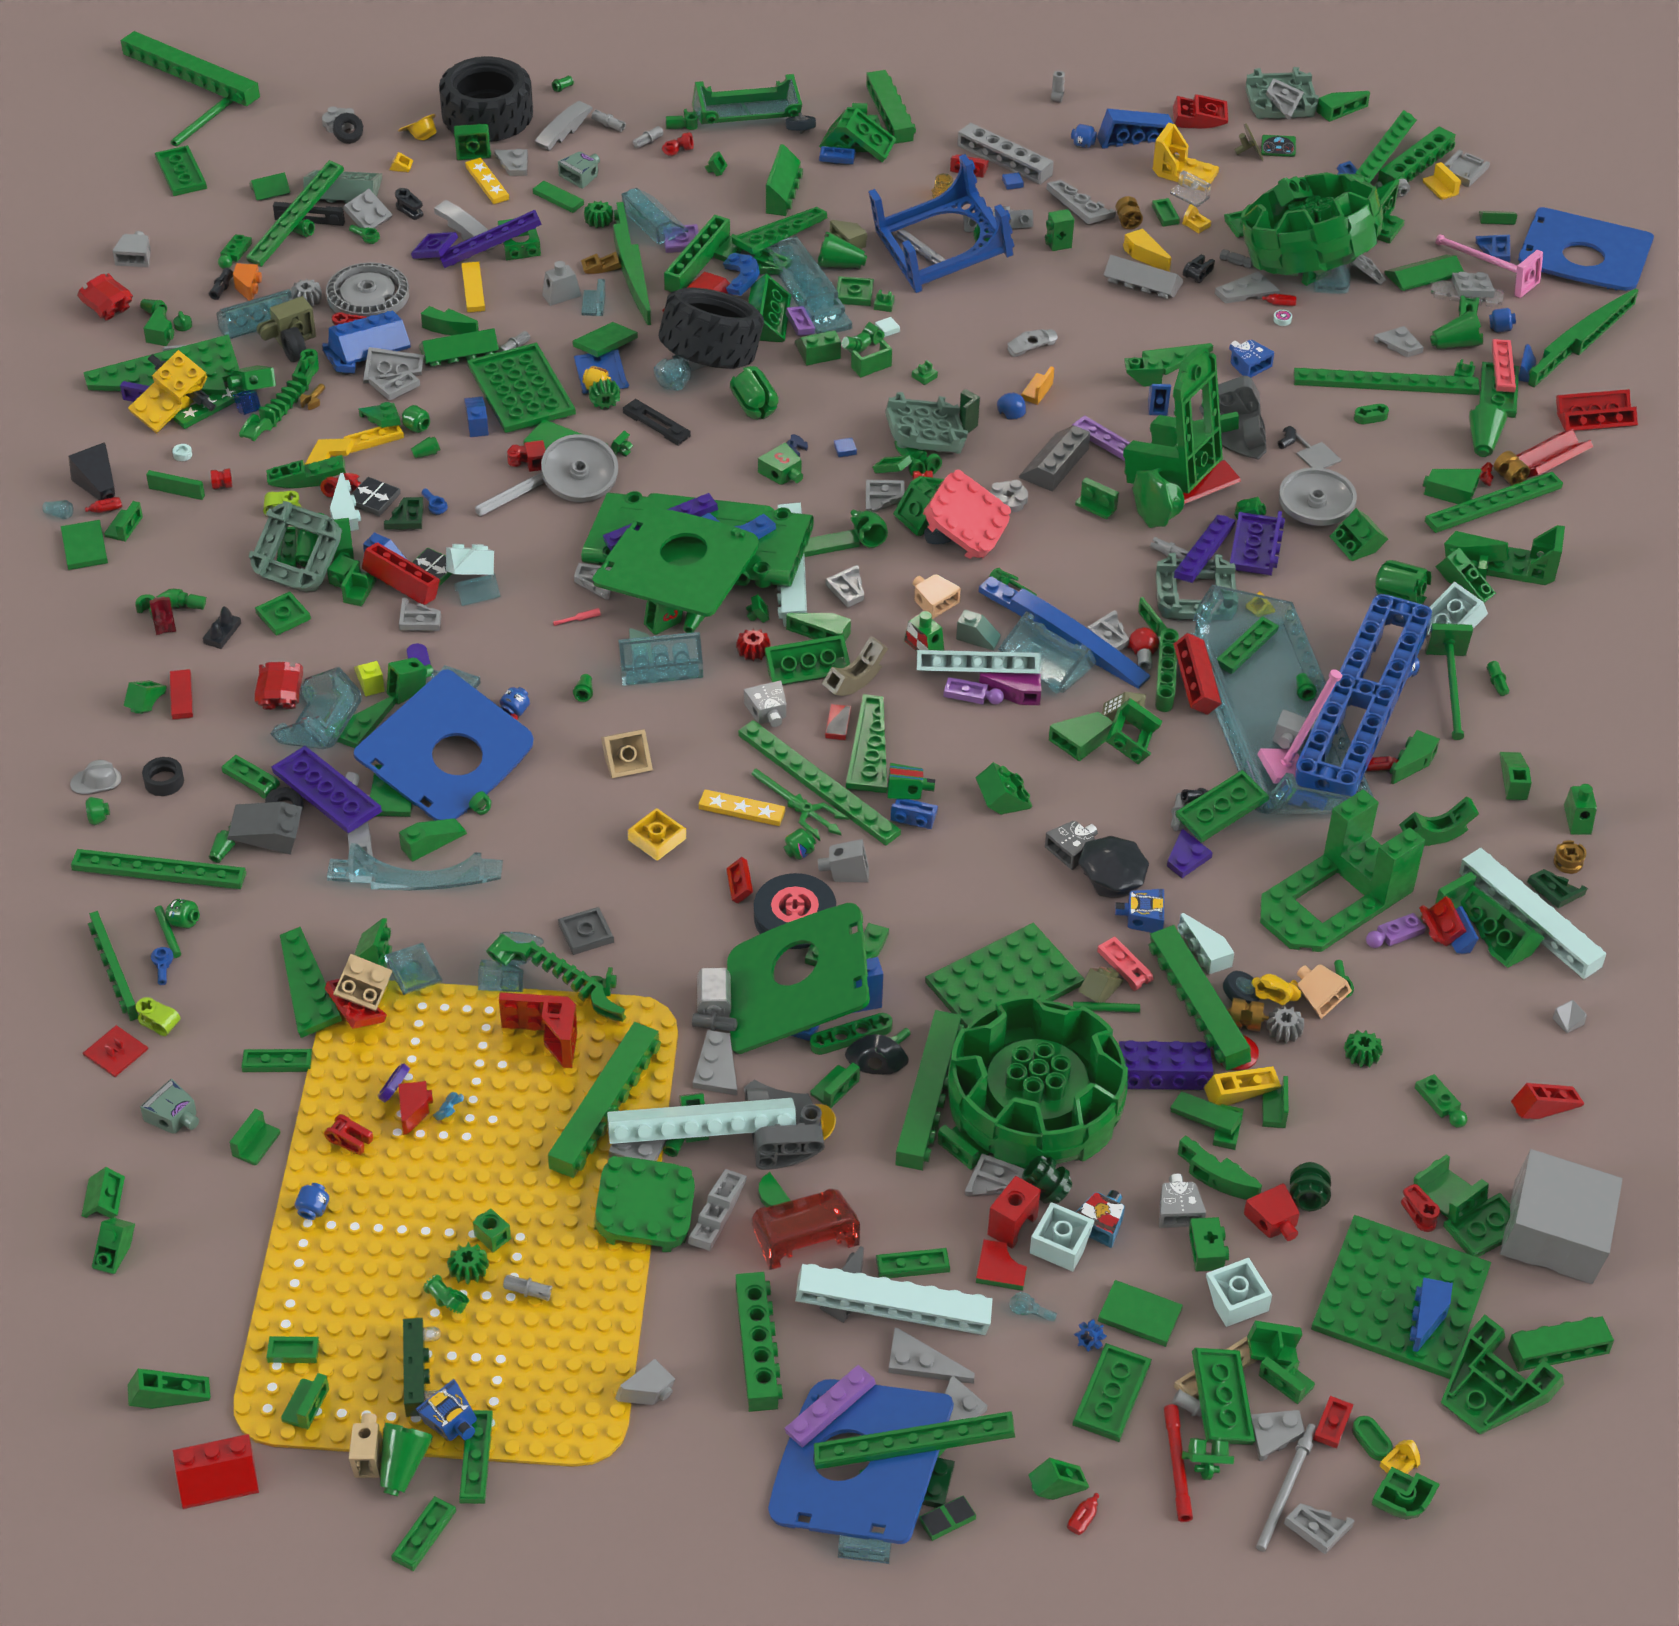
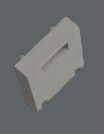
(1467, 168)

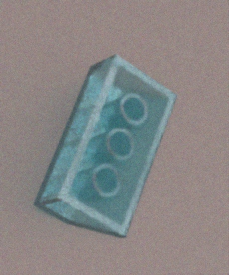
(652, 216)
(245, 317)
(660, 658)

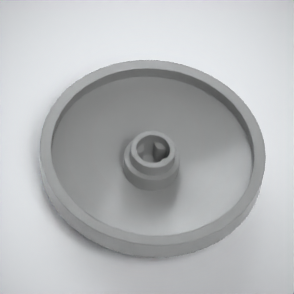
(579, 468)
(1317, 496)

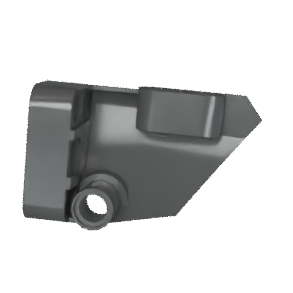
(1242, 397)
(789, 1144)

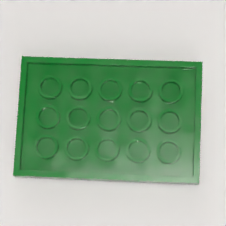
(521, 387)
(1004, 969)

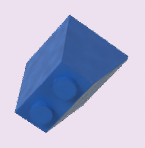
(875, 984)

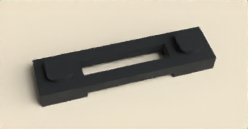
(333, 215)
(638, 410)

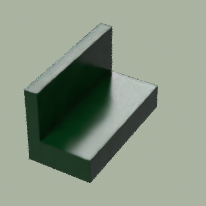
(969, 410)

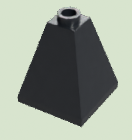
(92, 471)

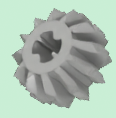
(308, 289)
(1285, 1024)

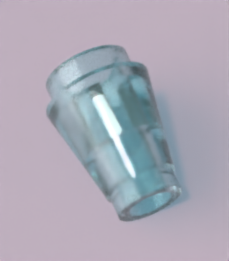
(61, 509)

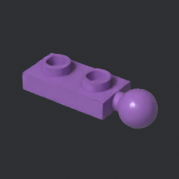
(972, 691)
(1396, 931)

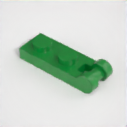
(250, 775)

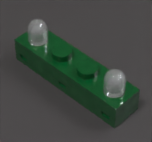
(414, 1360)

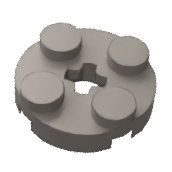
(329, 117)
(1015, 490)

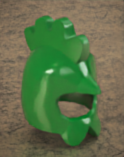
(869, 528)

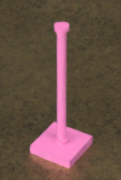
(1527, 271)
(1283, 761)

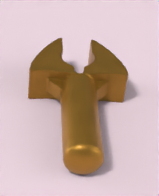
(312, 399)

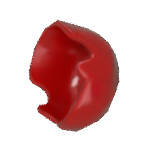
(1143, 639)

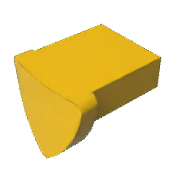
(1195, 220)
(1402, 1457)

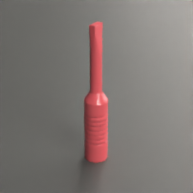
(580, 616)

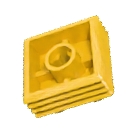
(656, 834)

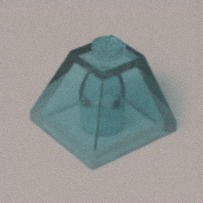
(413, 968)

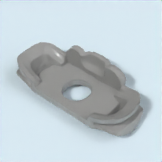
(1020, 344)

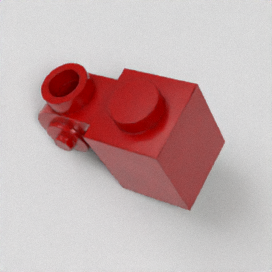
(530, 453)

